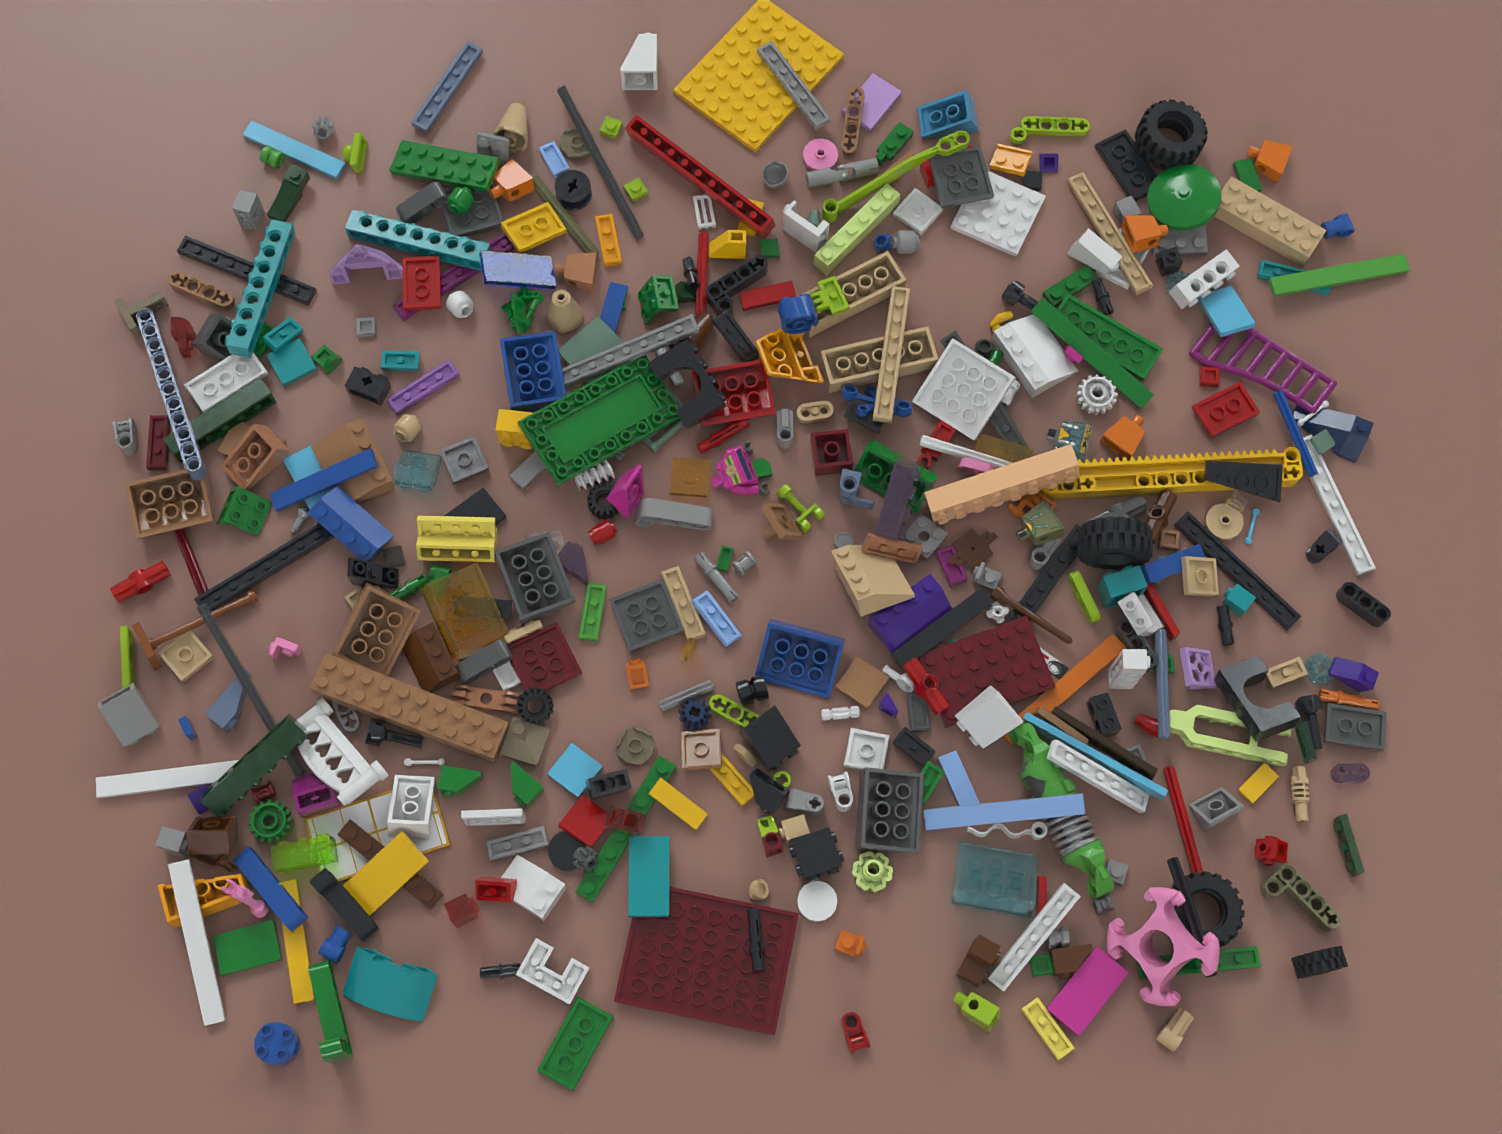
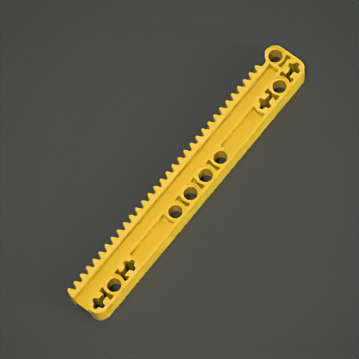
(1123, 476)

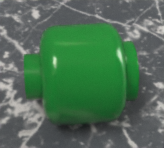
(460, 200)

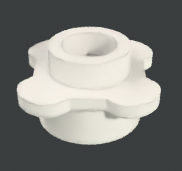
(999, 618)

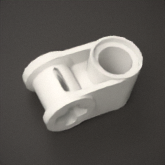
(841, 787)

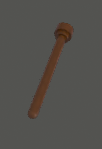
(1000, 595)

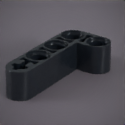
(755, 269)
(344, 904)

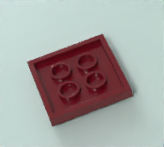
(544, 659)

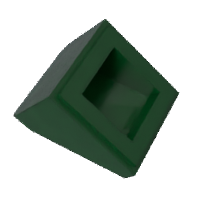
(684, 294)

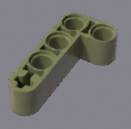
(1303, 901)

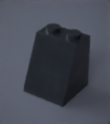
(770, 739)

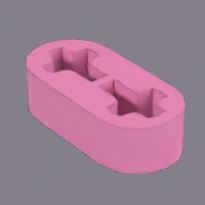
(973, 466)

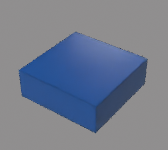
(188, 728)

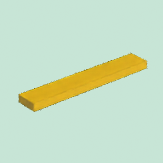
(297, 954)

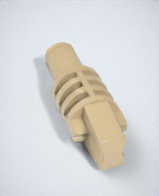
(1300, 793)

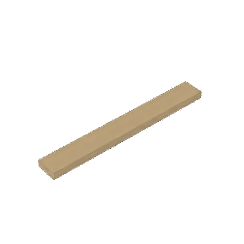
(1109, 232)
(891, 354)

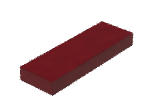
(157, 448)

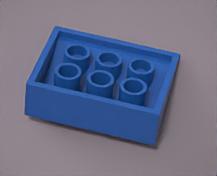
(532, 371)
(800, 658)

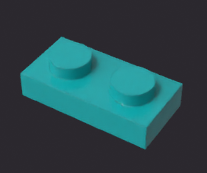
(283, 334)
(400, 360)

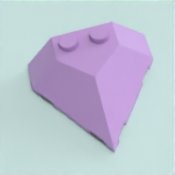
(364, 257)

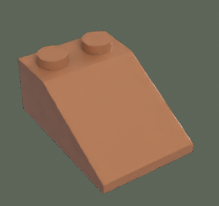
(254, 456)

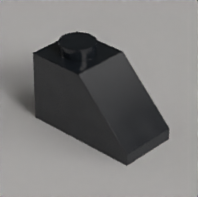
(767, 791)

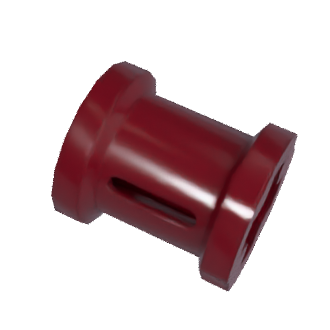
(261, 797)

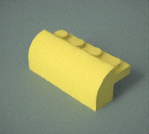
(456, 538)

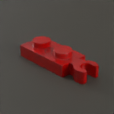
(941, 432)

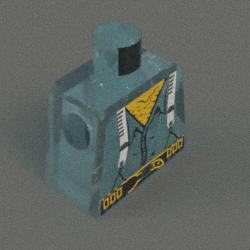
(1072, 433)

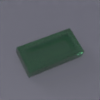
(1305, 742)

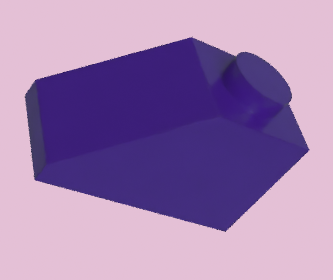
(1353, 674)

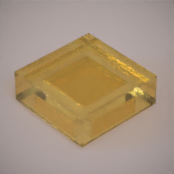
(688, 649)

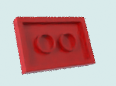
(421, 283)
(1225, 409)

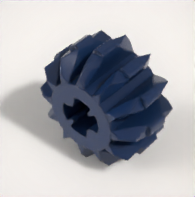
(690, 719)

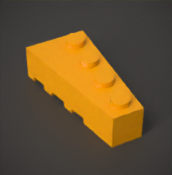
(210, 897)

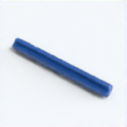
(1295, 433)

